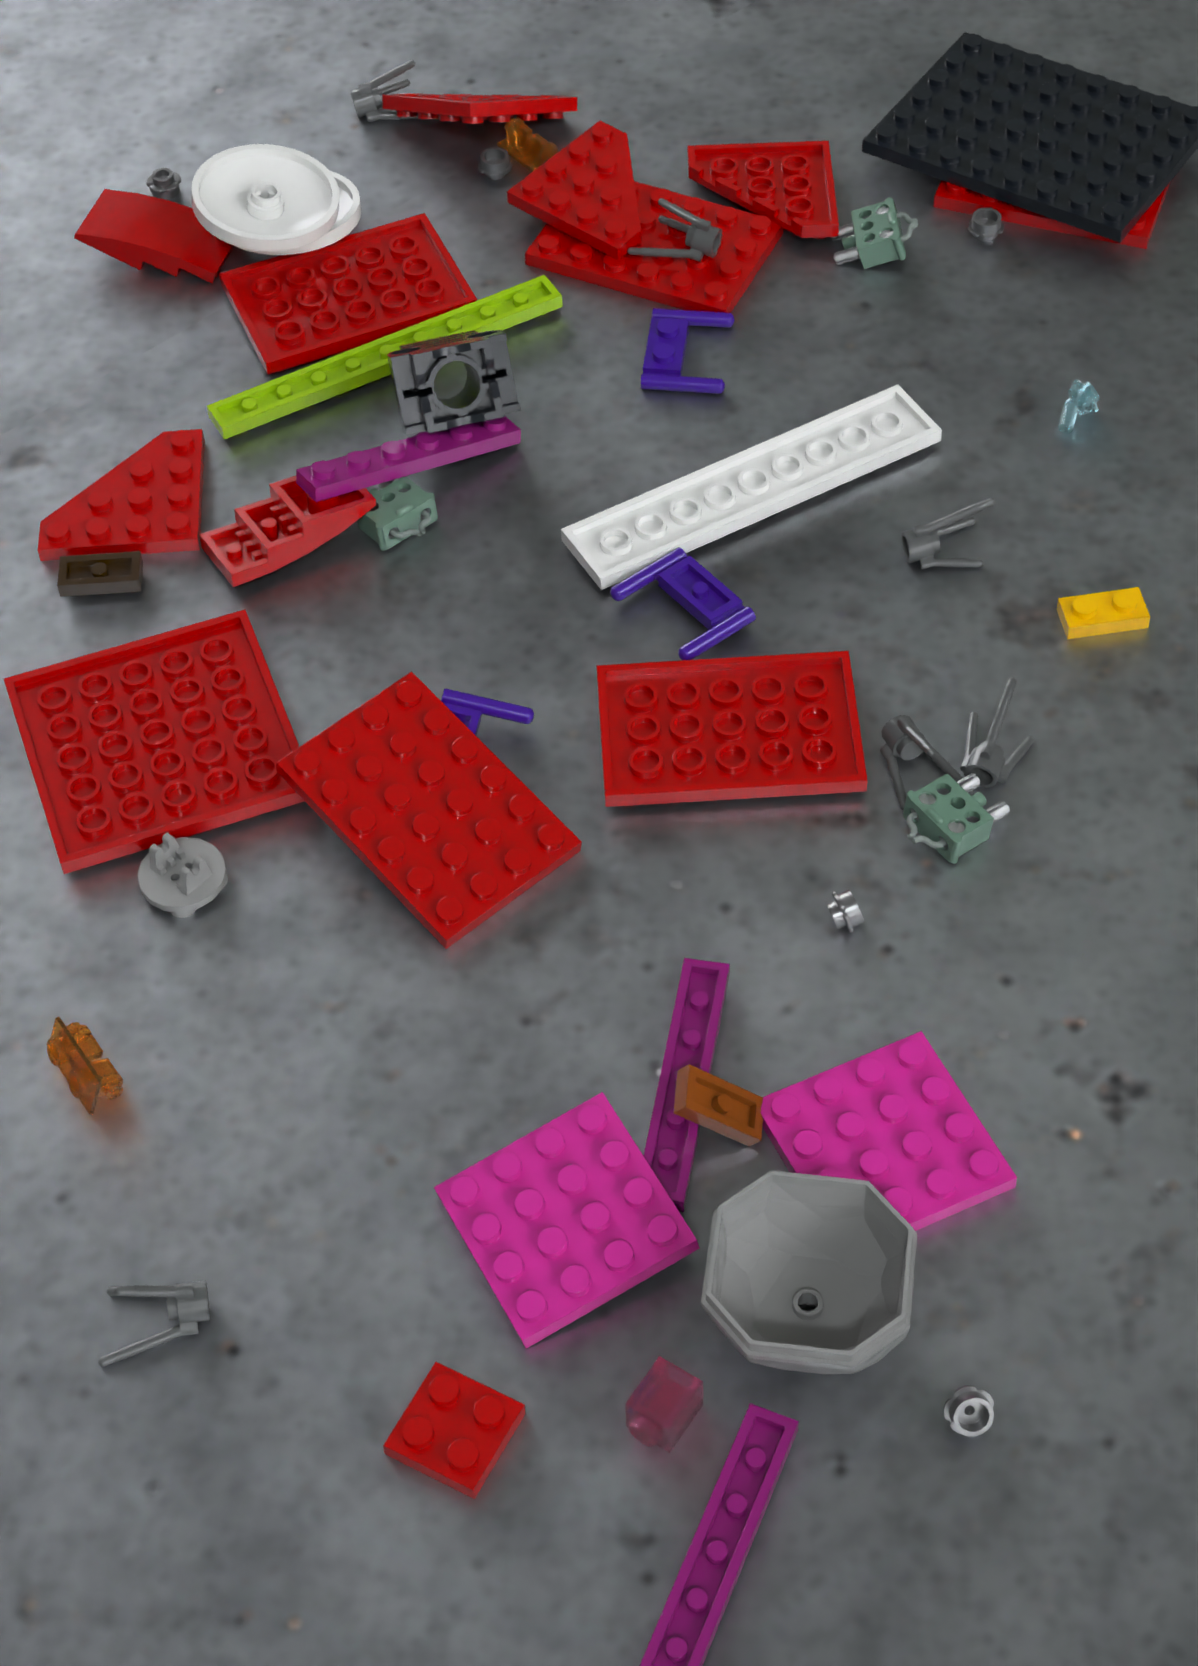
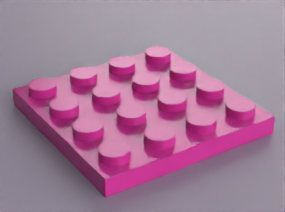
(894, 1124)
(565, 1219)

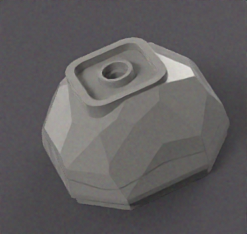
(816, 1244)

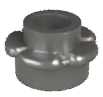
(495, 163)
(164, 183)
(986, 224)
(845, 910)
(978, 1419)

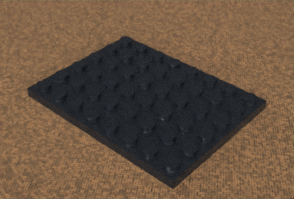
(1039, 135)

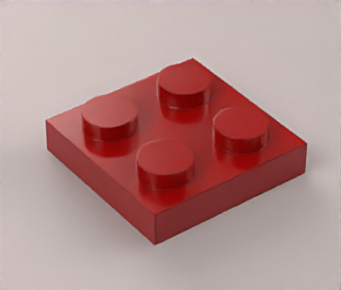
(454, 1429)

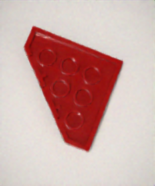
(476, 108)
(774, 179)
(586, 191)
(139, 505)

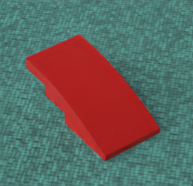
(153, 232)
(280, 530)

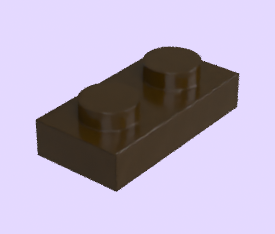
(100, 574)

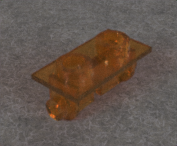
(525, 147)
(72, 1051)

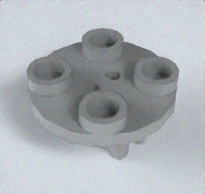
(194, 885)

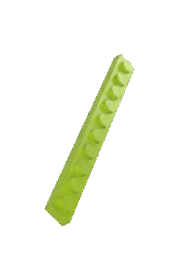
(370, 361)

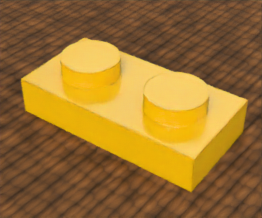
(1103, 613)

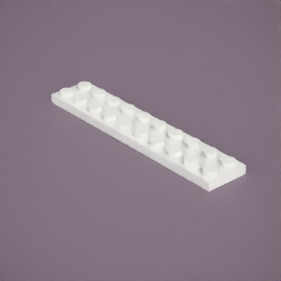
(750, 485)

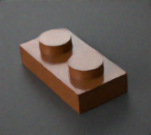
(718, 1105)

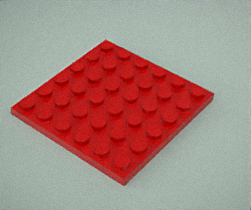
(154, 739)

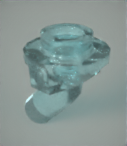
(1081, 401)

